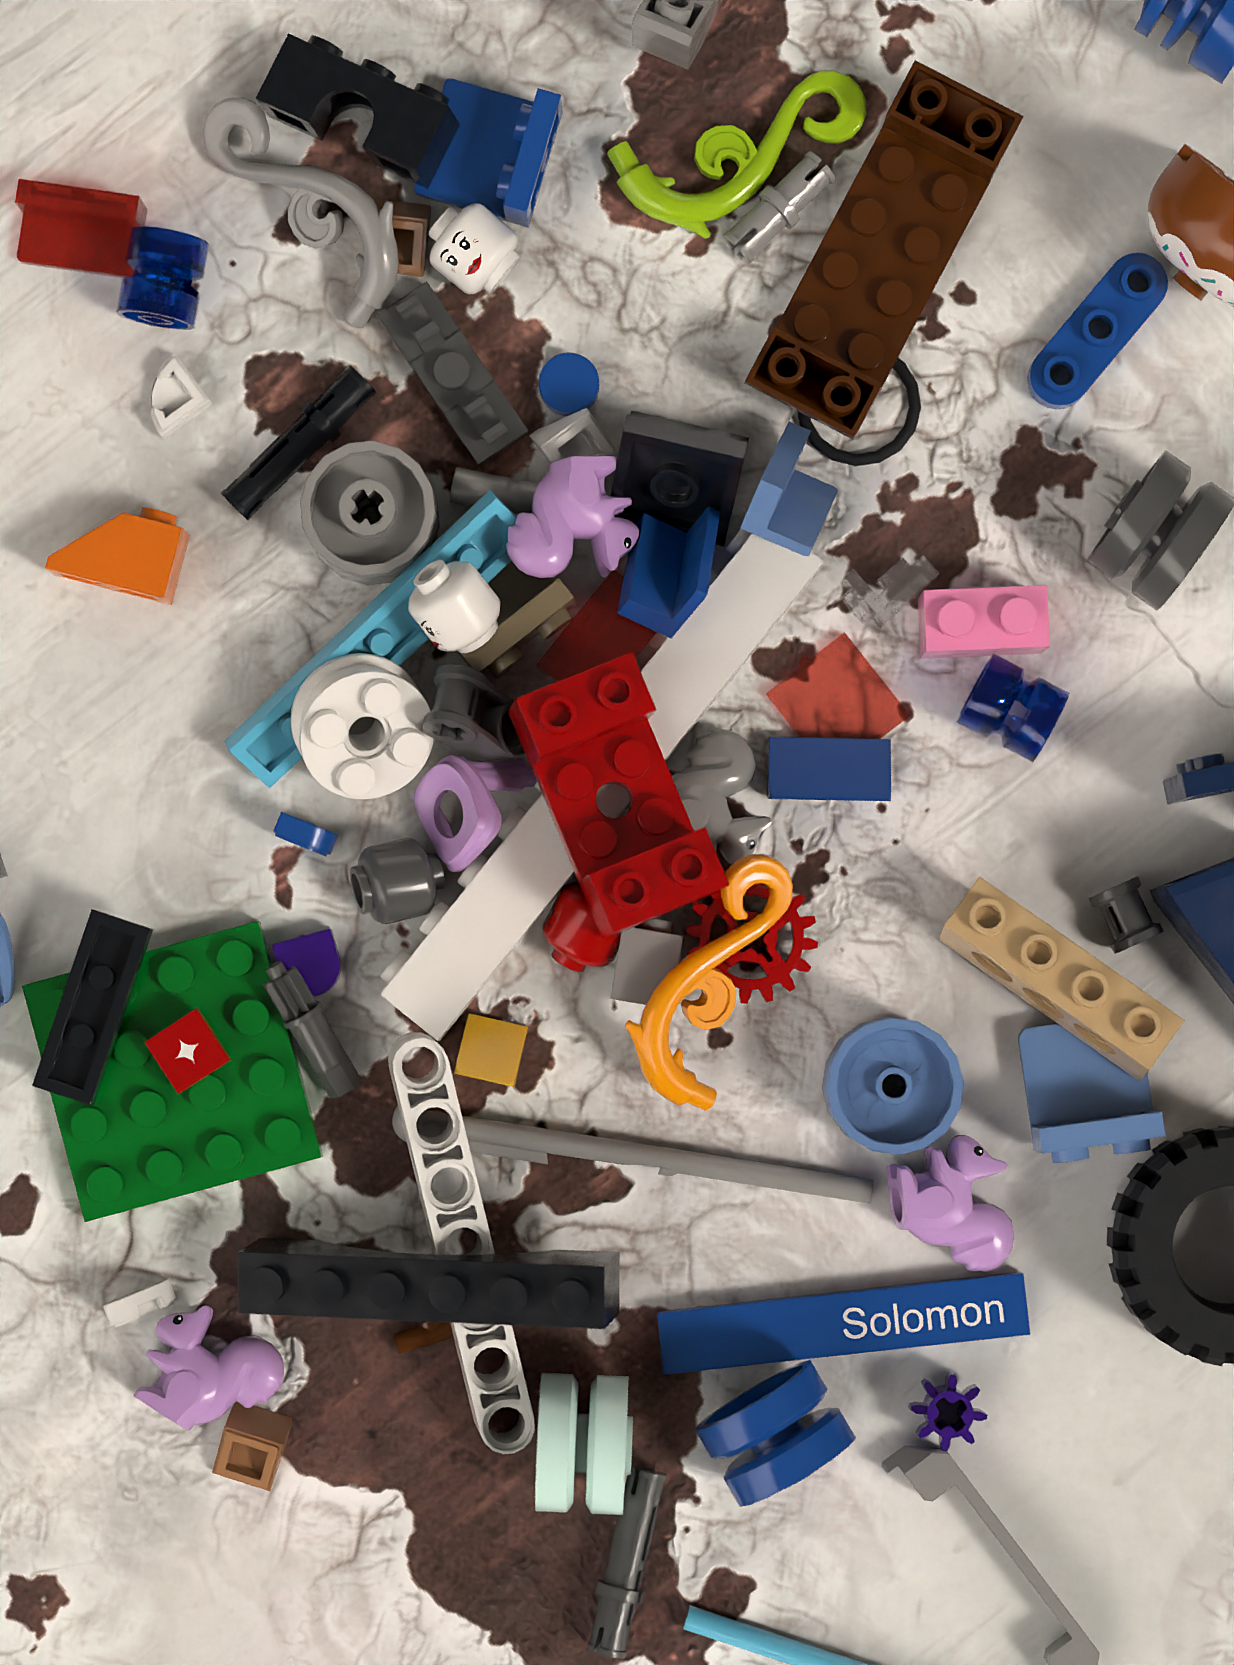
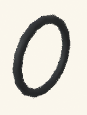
(887, 450)

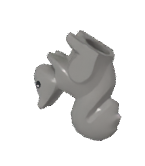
(720, 768)

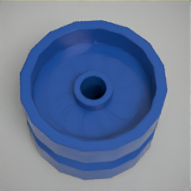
(778, 1440)

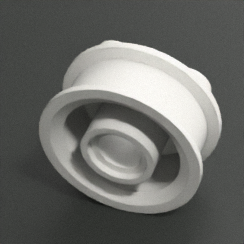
(368, 762)

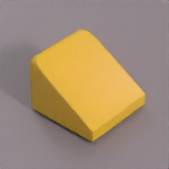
(491, 1050)

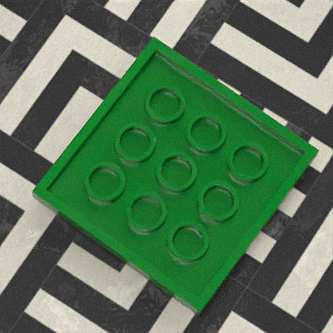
(236, 1123)

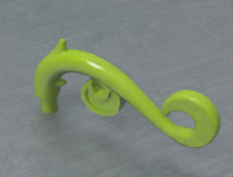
(691, 211)

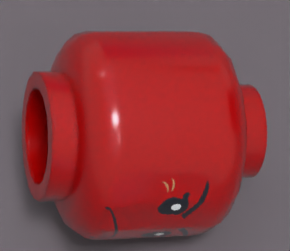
(575, 934)

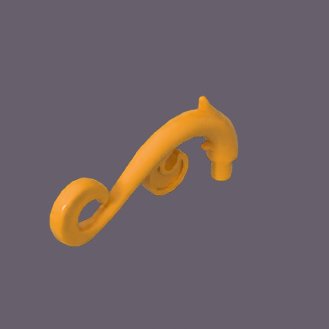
(698, 970)

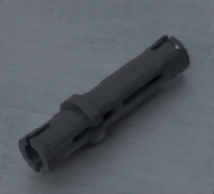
(299, 442)

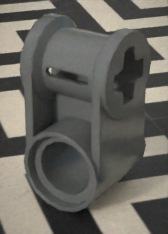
(472, 716)

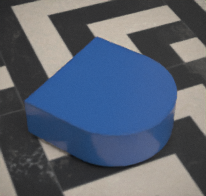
(305, 834)

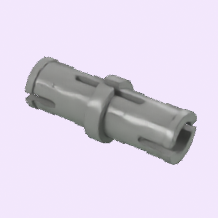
(779, 207)

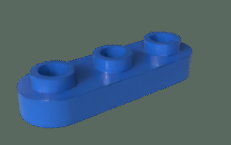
(1083, 353)

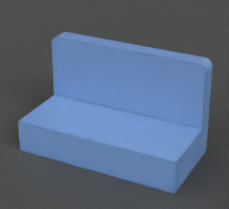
(788, 503)

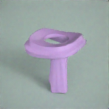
(481, 815)

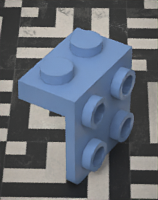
(1082, 1098)

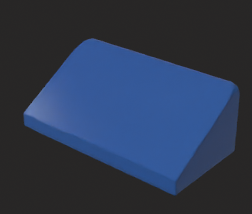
(829, 769)

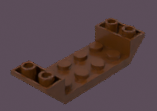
(885, 250)

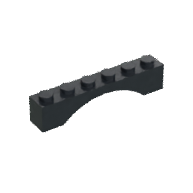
(494, 1289)

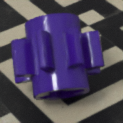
(964, 1410)

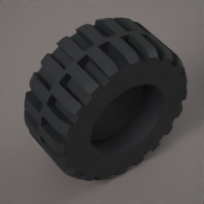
(1144, 1243)

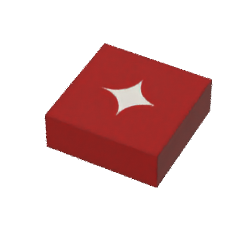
(188, 1051)

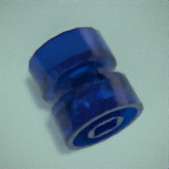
(163, 278)
(993, 697)

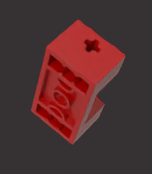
(599, 734)

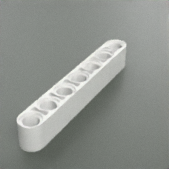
(447, 1214)

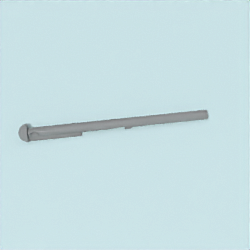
(535, 1143)

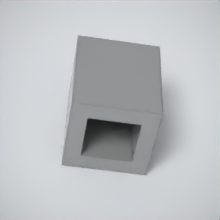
(644, 960)

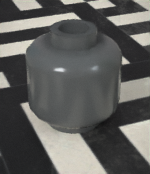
(396, 881)

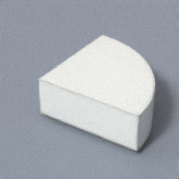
(175, 397)
(139, 1303)

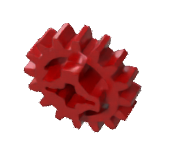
(777, 969)

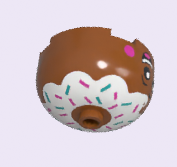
(1195, 224)

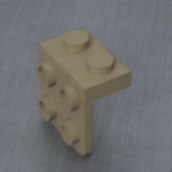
(527, 609)

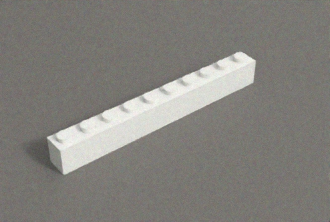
(531, 865)

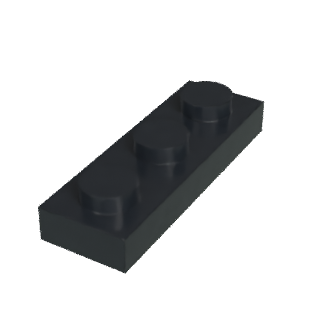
(92, 1007)

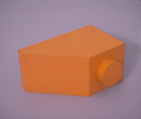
(127, 556)

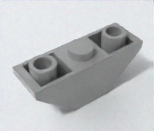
(673, 28)

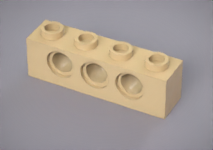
(1060, 979)

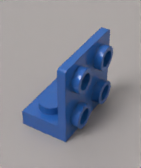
(497, 151)

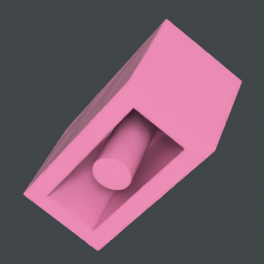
(983, 621)

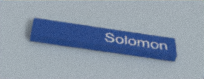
(843, 1323)

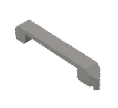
(933, 1474)

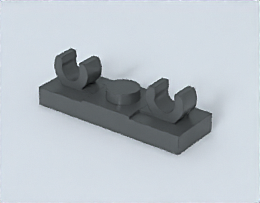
(452, 374)

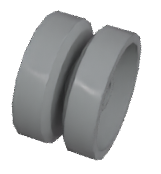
(360, 478)

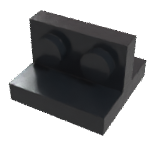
(677, 471)

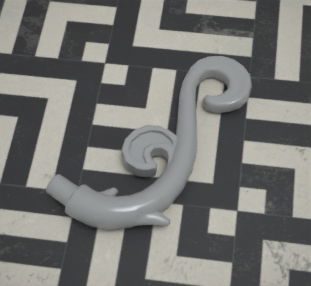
(314, 185)

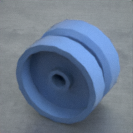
(927, 1100)

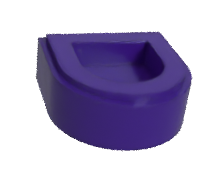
(314, 957)

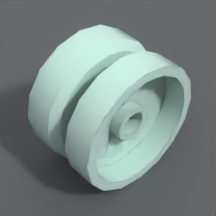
(583, 1443)

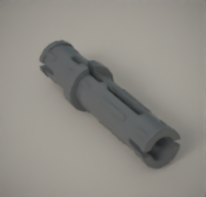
(626, 1563)

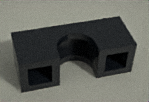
(315, 85)

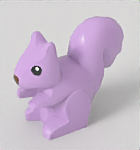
(568, 507)
(940, 1205)
(200, 1385)

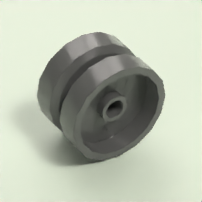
(1155, 526)

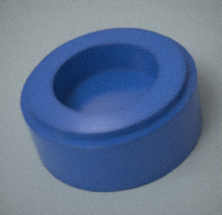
(568, 383)

